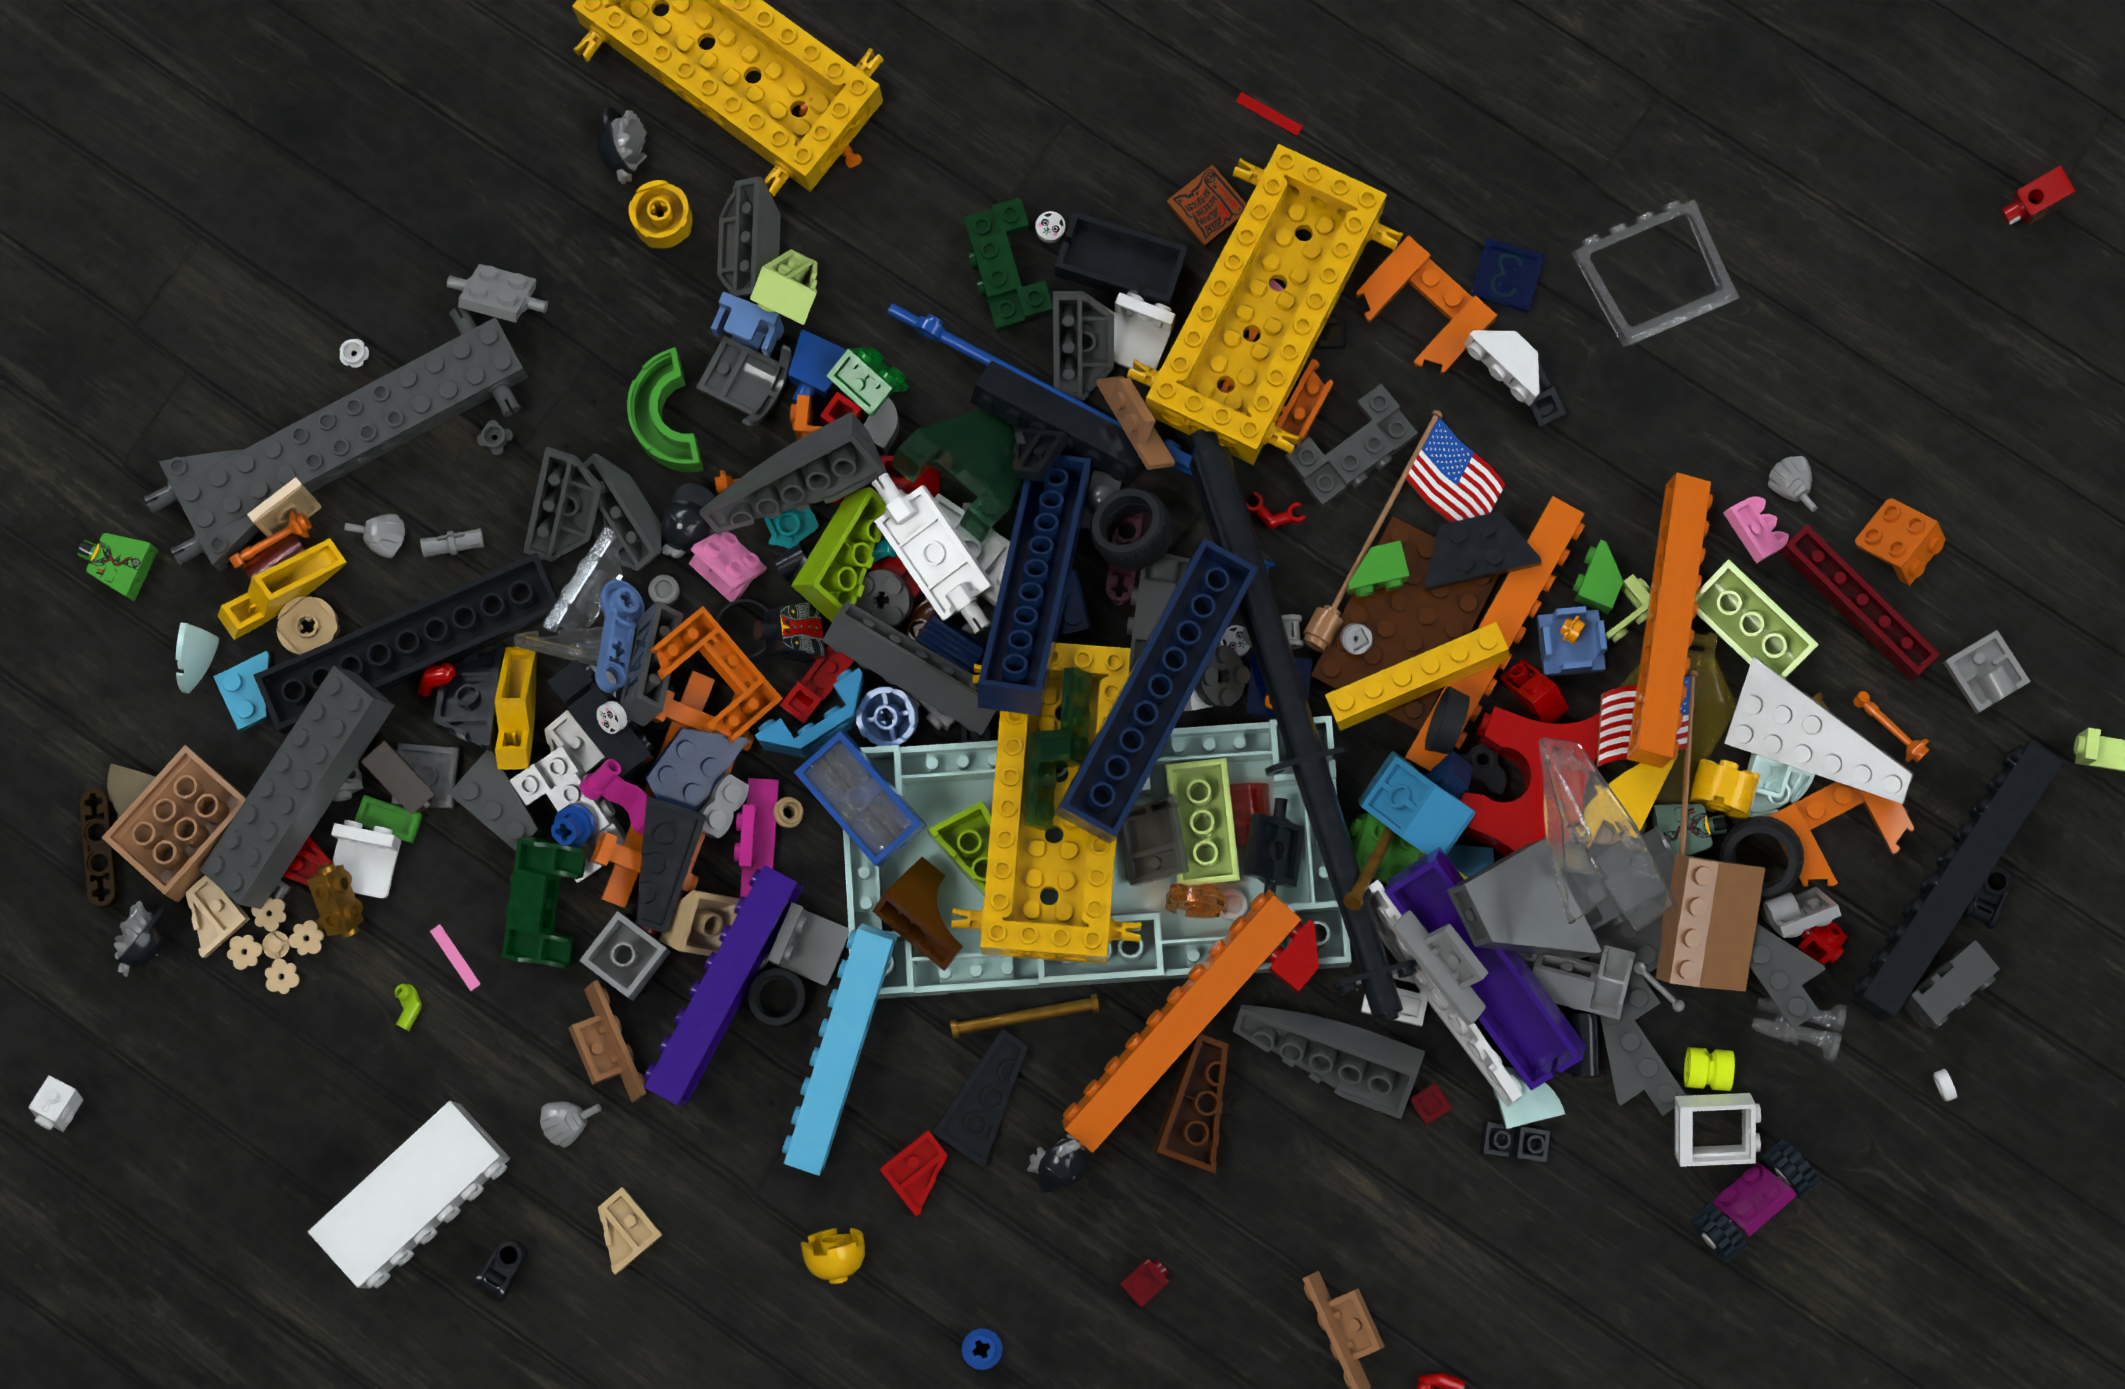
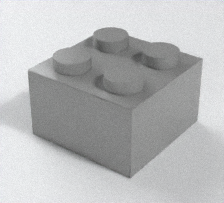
(625, 956)

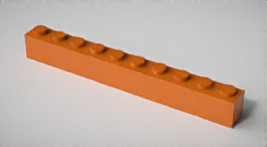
(1509, 609)
(1670, 621)
(1180, 1020)

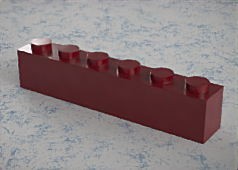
(1859, 603)

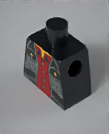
(792, 632)

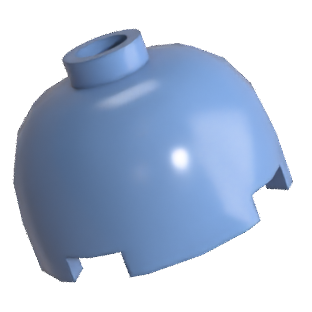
(887, 716)

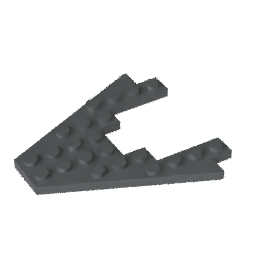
(1632, 1057)

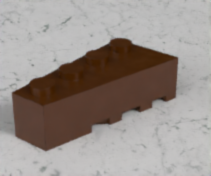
(1194, 1111)

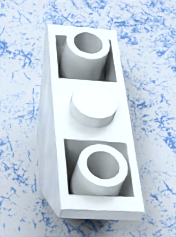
(1508, 360)

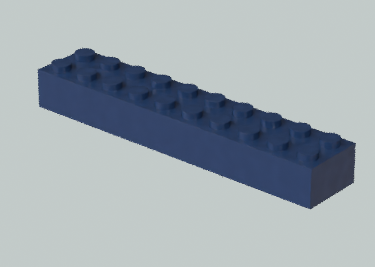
(1034, 589)
(1156, 691)

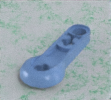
(621, 609)

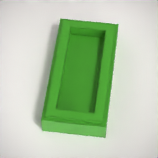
(383, 814)

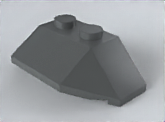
(747, 235)
(1081, 342)
(562, 506)
(626, 513)

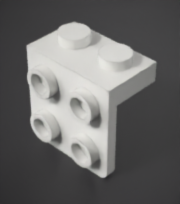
(1140, 330)
(367, 857)

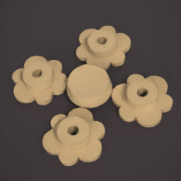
(275, 946)

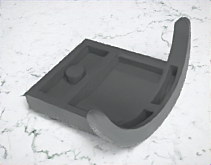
(745, 379)
(1154, 842)

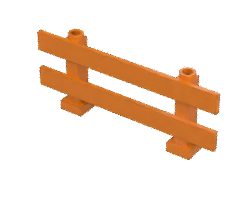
(627, 857)

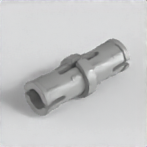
(452, 542)

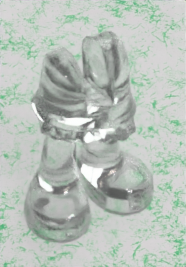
(1782, 1030)

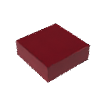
(1430, 1103)

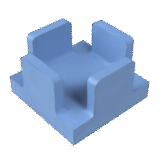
(747, 324)
(1565, 658)

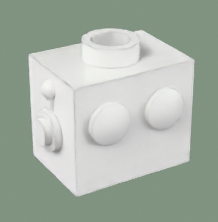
(55, 1104)

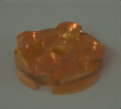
(1197, 902)

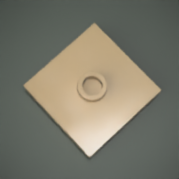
(274, 512)

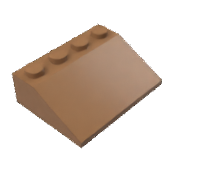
(176, 823)
(1712, 925)

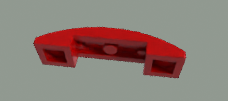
(816, 685)

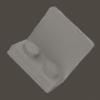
(809, 945)

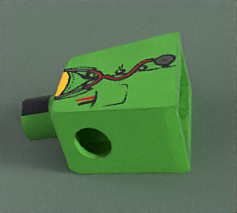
(119, 562)

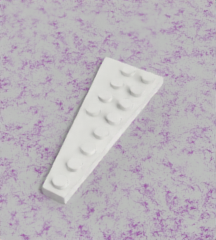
(1468, 1036)

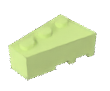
(787, 286)

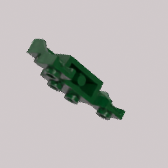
(999, 281)
(535, 899)

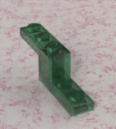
(1058, 748)

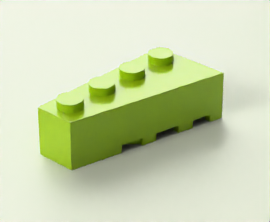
(842, 554)
(966, 842)

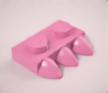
(1756, 529)

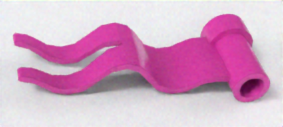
(608, 784)

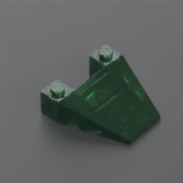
(976, 452)

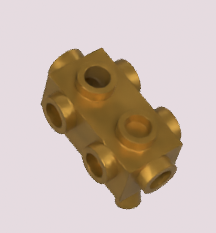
(335, 900)

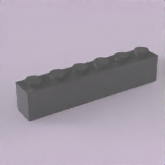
(908, 665)

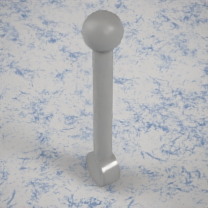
(1640, 968)

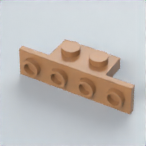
(1135, 421)
(603, 1046)
(1347, 1326)

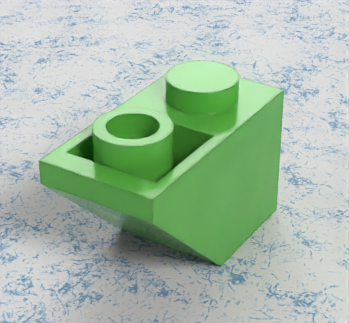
(1380, 568)
(1601, 581)

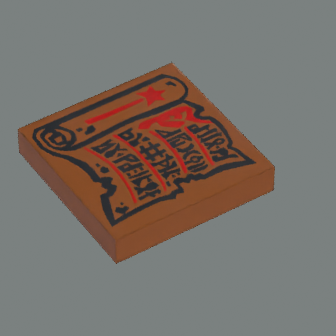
(1207, 206)

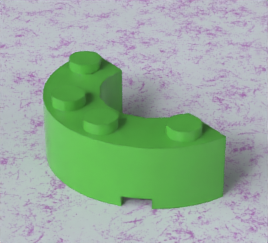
(644, 408)

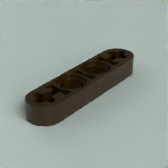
(95, 848)

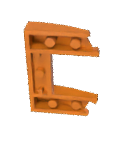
(1413, 265)
(1304, 403)
(753, 690)
(1829, 803)

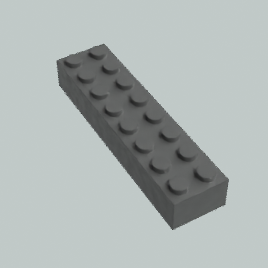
(297, 787)

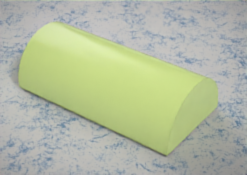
(1752, 621)
(1205, 821)

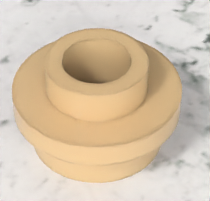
(796, 810)

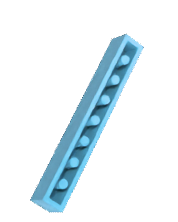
(840, 1048)

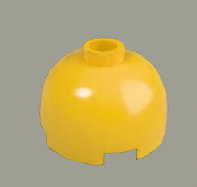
(833, 1254)

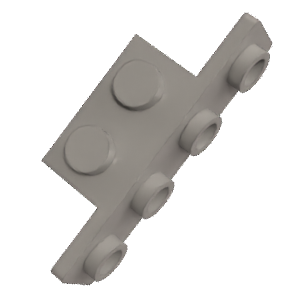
(1446, 962)

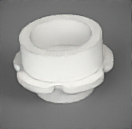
(350, 346)

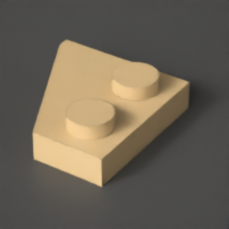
(213, 915)
(626, 1229)

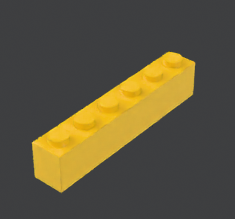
(1418, 676)

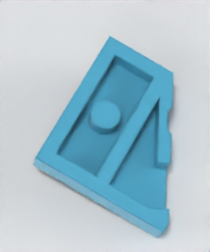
(242, 692)

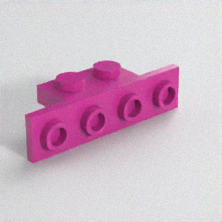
(757, 830)

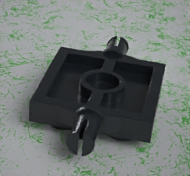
(1274, 848)

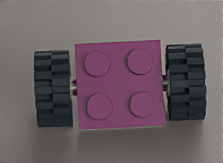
(1754, 1200)

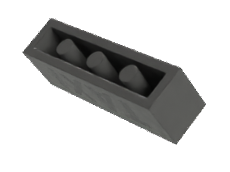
(644, 690)

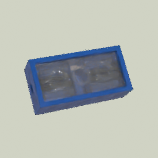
(860, 799)

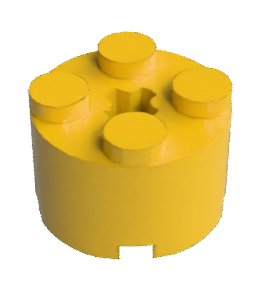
(665, 230)
(1724, 788)

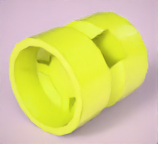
(1709, 1069)

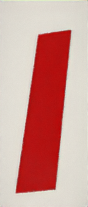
(1269, 113)

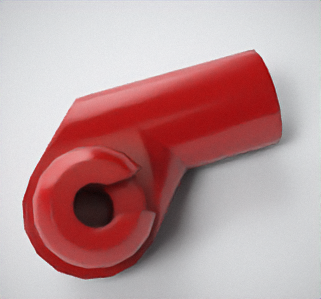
(434, 677)
(1440, 1380)

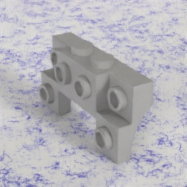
(560, 778)
(1585, 984)

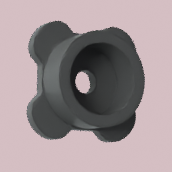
(496, 446)

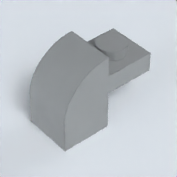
(882, 426)

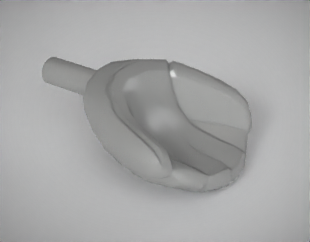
(1793, 480)
(381, 534)
(564, 1121)

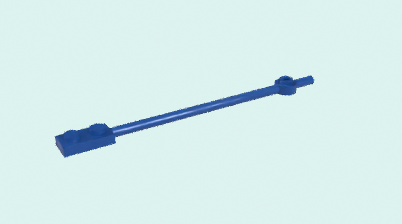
(932, 329)

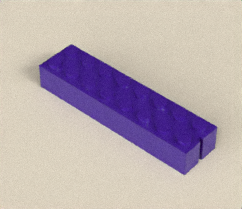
(723, 986)
(1517, 1008)

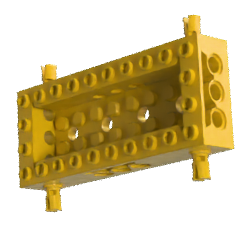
(747, 39)
(1237, 297)
(1022, 859)

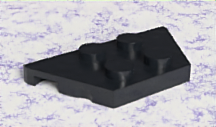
(1477, 550)
(467, 702)

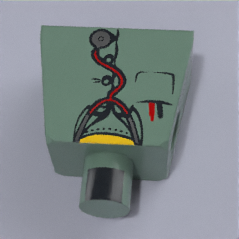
(1699, 826)

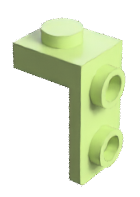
(1639, 594)
(2099, 750)

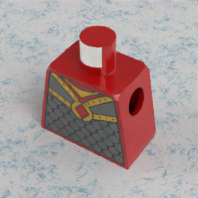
(2049, 192)

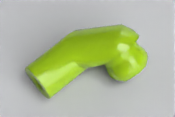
(411, 1005)

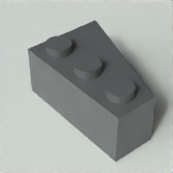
(495, 802)
(1950, 986)

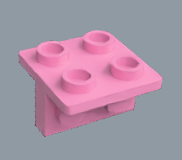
(726, 564)

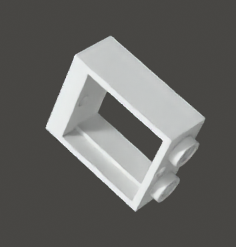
(1716, 1155)

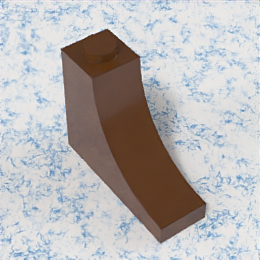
(913, 912)

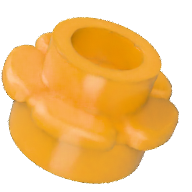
(1572, 629)

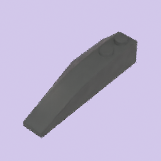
(806, 472)
(1346, 1057)

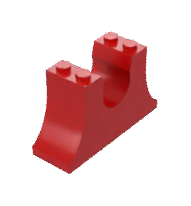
(1517, 738)

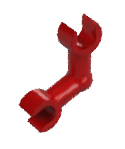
(1272, 521)

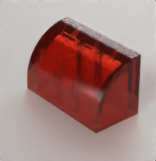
(274, 555)
(1248, 800)

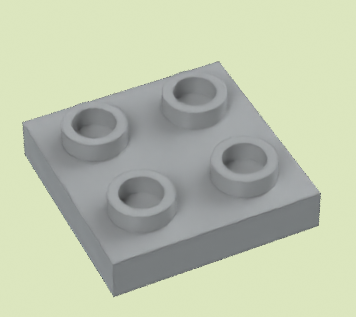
(1986, 672)
(1795, 913)

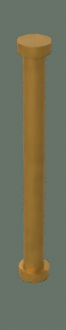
(1354, 899)
(1024, 1016)

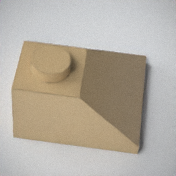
(699, 922)

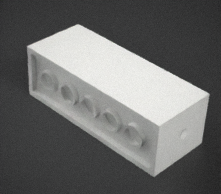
(409, 1196)

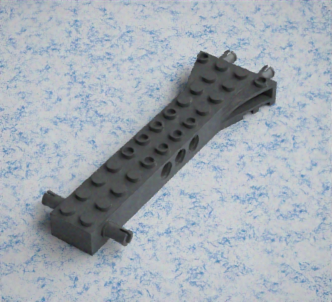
(227, 485)

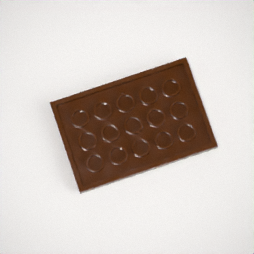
(1404, 623)

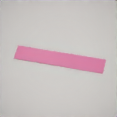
(455, 957)

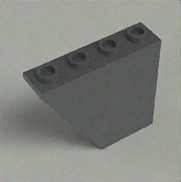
(1520, 907)

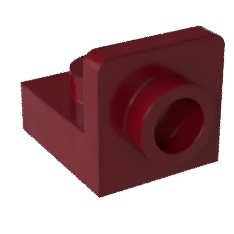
(1146, 1281)

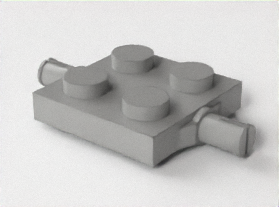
(497, 293)

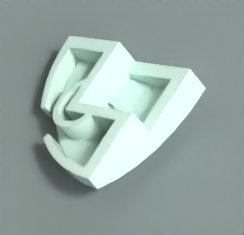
(194, 655)
(1776, 785)
(1532, 1106)

